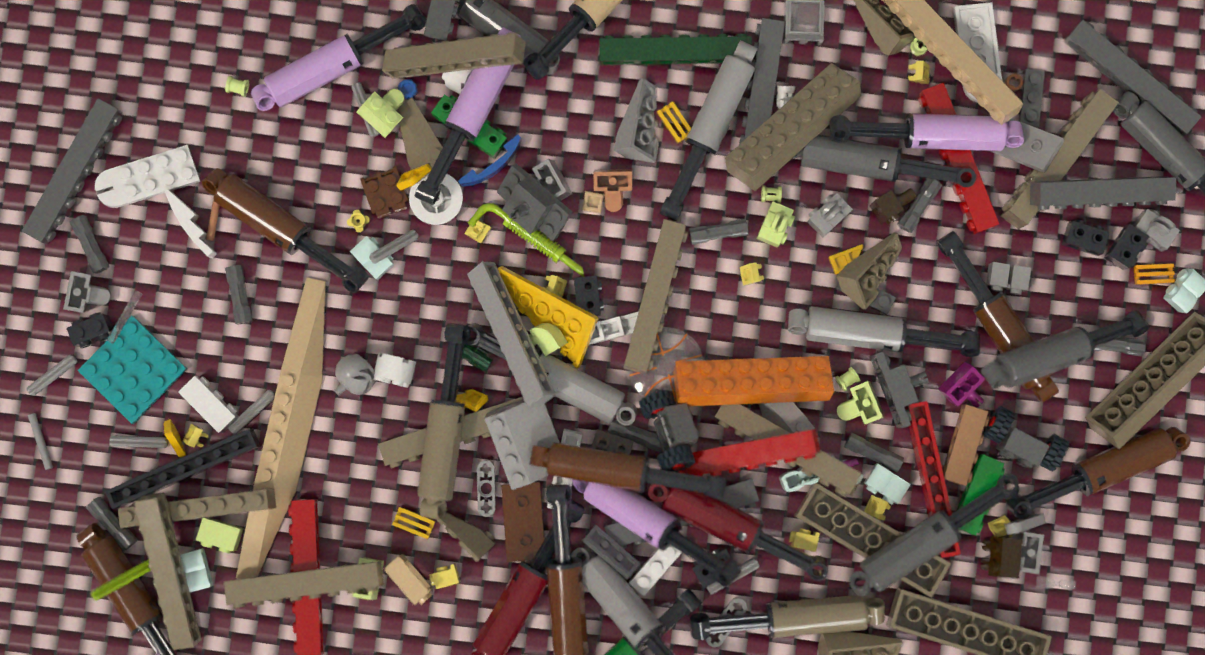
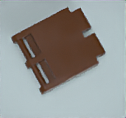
(384, 193)

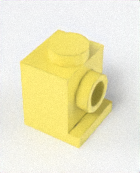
(804, 540)
(445, 576)

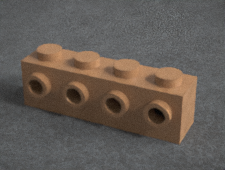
(964, 445)

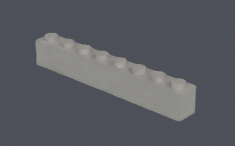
(511, 334)

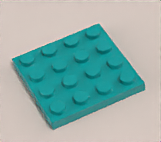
(132, 370)

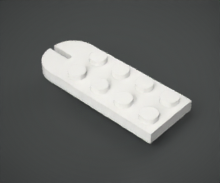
(977, 29)
(146, 177)

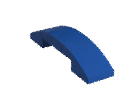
(472, 178)

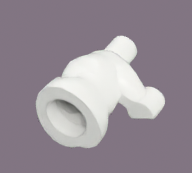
(784, 94)

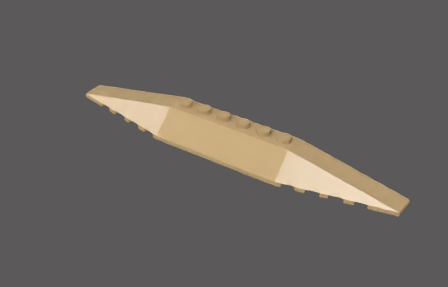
(287, 427)

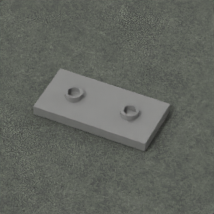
(1036, 151)

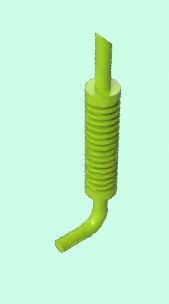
(539, 240)

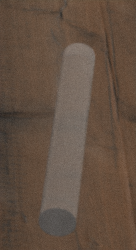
(124, 317)

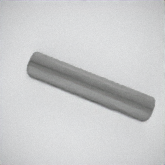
(361, 98)
(393, 246)
(51, 375)
(251, 412)
(128, 441)
(746, 568)

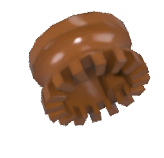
(1015, 77)

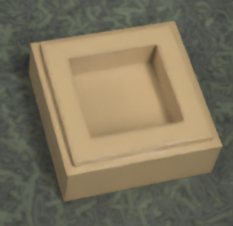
(593, 202)

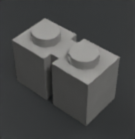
(1002, 276)

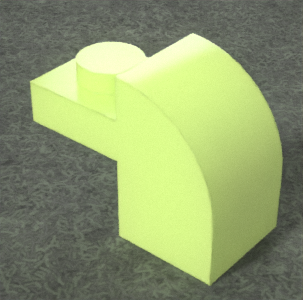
(547, 337)

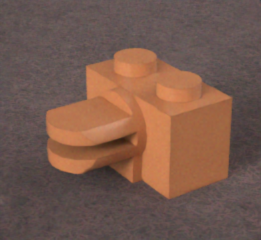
(613, 184)

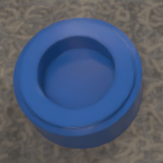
(408, 88)

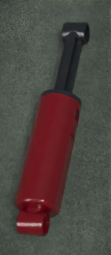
(732, 526)
(519, 597)

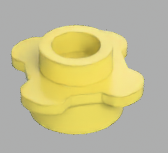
(354, 217)

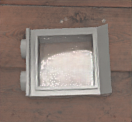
(804, 21)

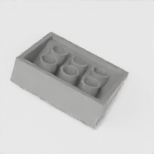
(514, 433)

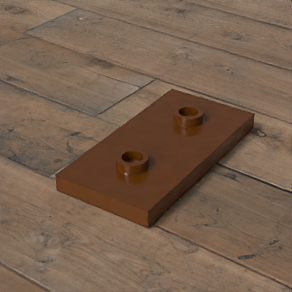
(522, 521)

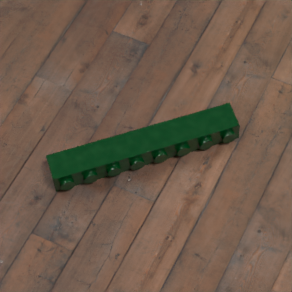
(668, 49)

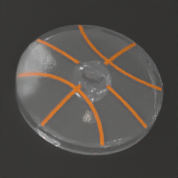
(672, 347)

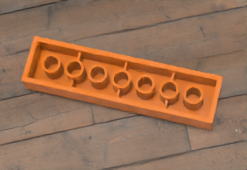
(753, 381)

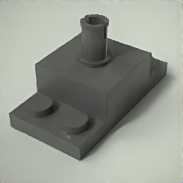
(532, 204)
(897, 387)

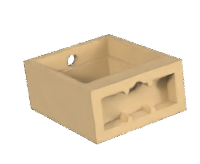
(409, 580)

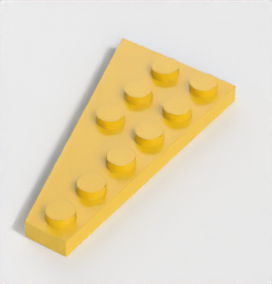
(546, 307)

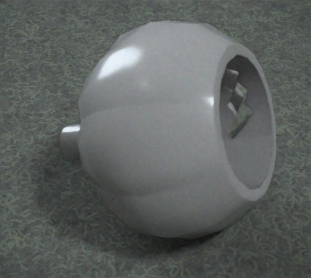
(354, 375)

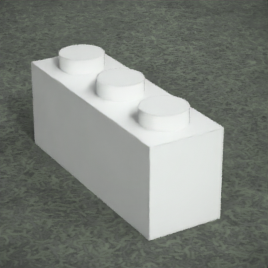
(209, 403)
(653, 569)

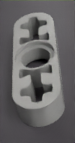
(479, 493)
(1025, 524)
(729, 607)

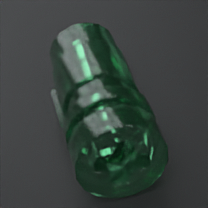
(476, 357)

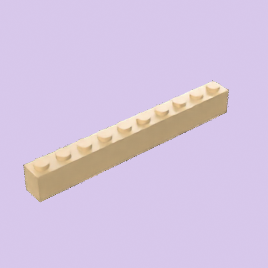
(957, 58)

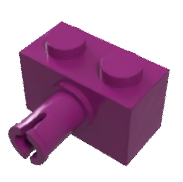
(963, 385)

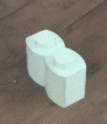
(362, 252)
(1185, 290)
(795, 480)
(887, 484)
(196, 570)

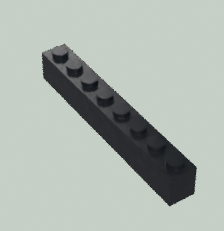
(183, 468)

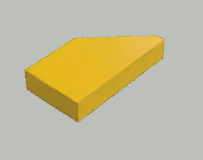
(413, 176)
(841, 259)
(472, 399)
(174, 438)

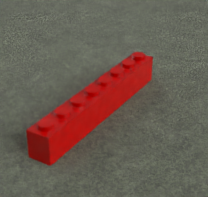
(973, 199)
(755, 452)
(929, 465)
(306, 557)

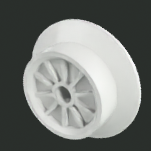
(444, 209)

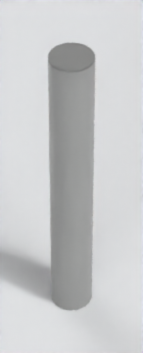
(40, 441)

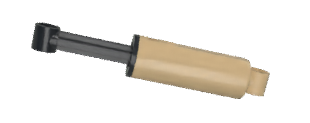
(586, 15)

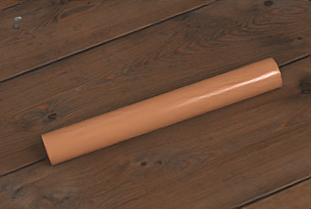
(213, 221)

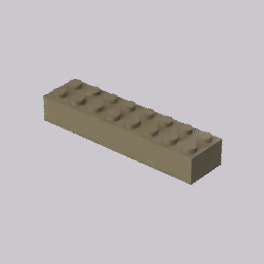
(792, 126)
(1076, 136)
(1151, 384)
(862, 534)
(962, 627)

